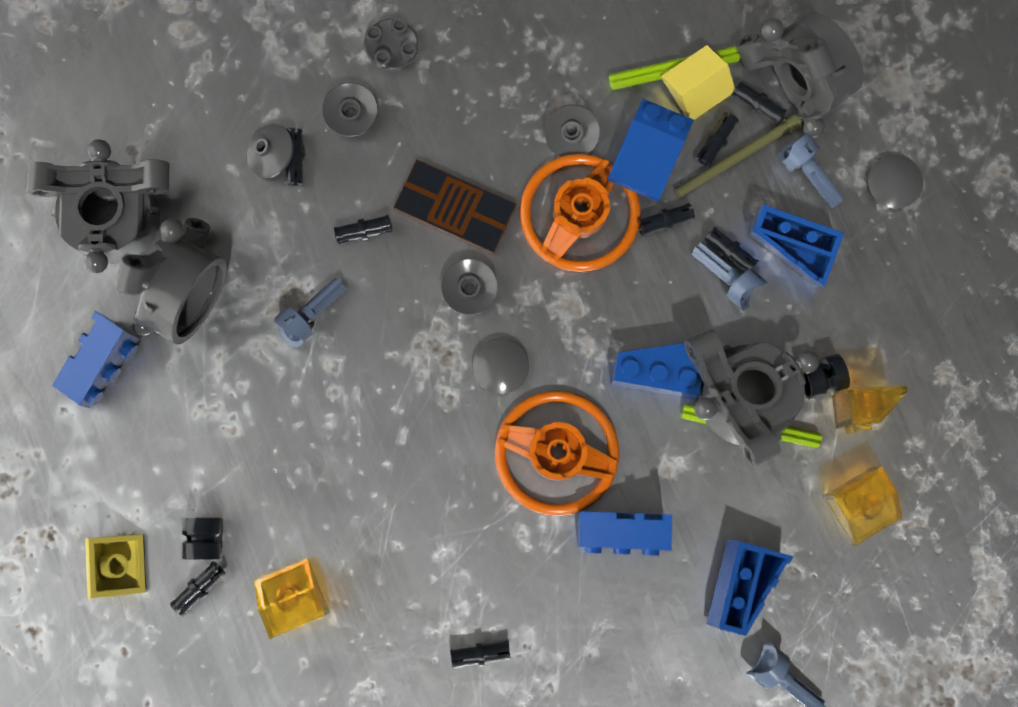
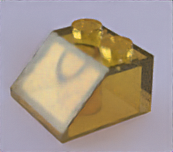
(863, 407)
(865, 504)
(289, 599)

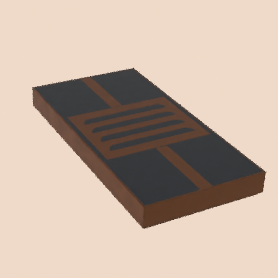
(455, 207)

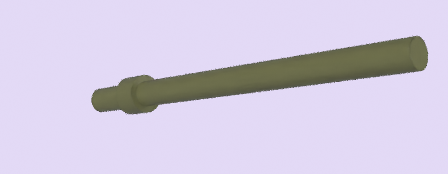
(790, 124)

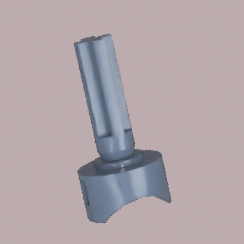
(801, 155)
(740, 284)
(297, 323)
(773, 671)

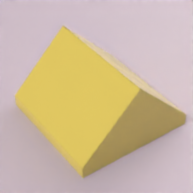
(699, 82)
(115, 566)

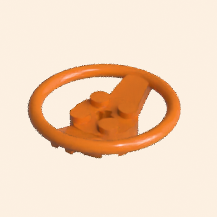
(572, 224)
(536, 446)

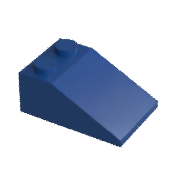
(650, 150)

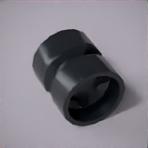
(830, 376)
(200, 538)

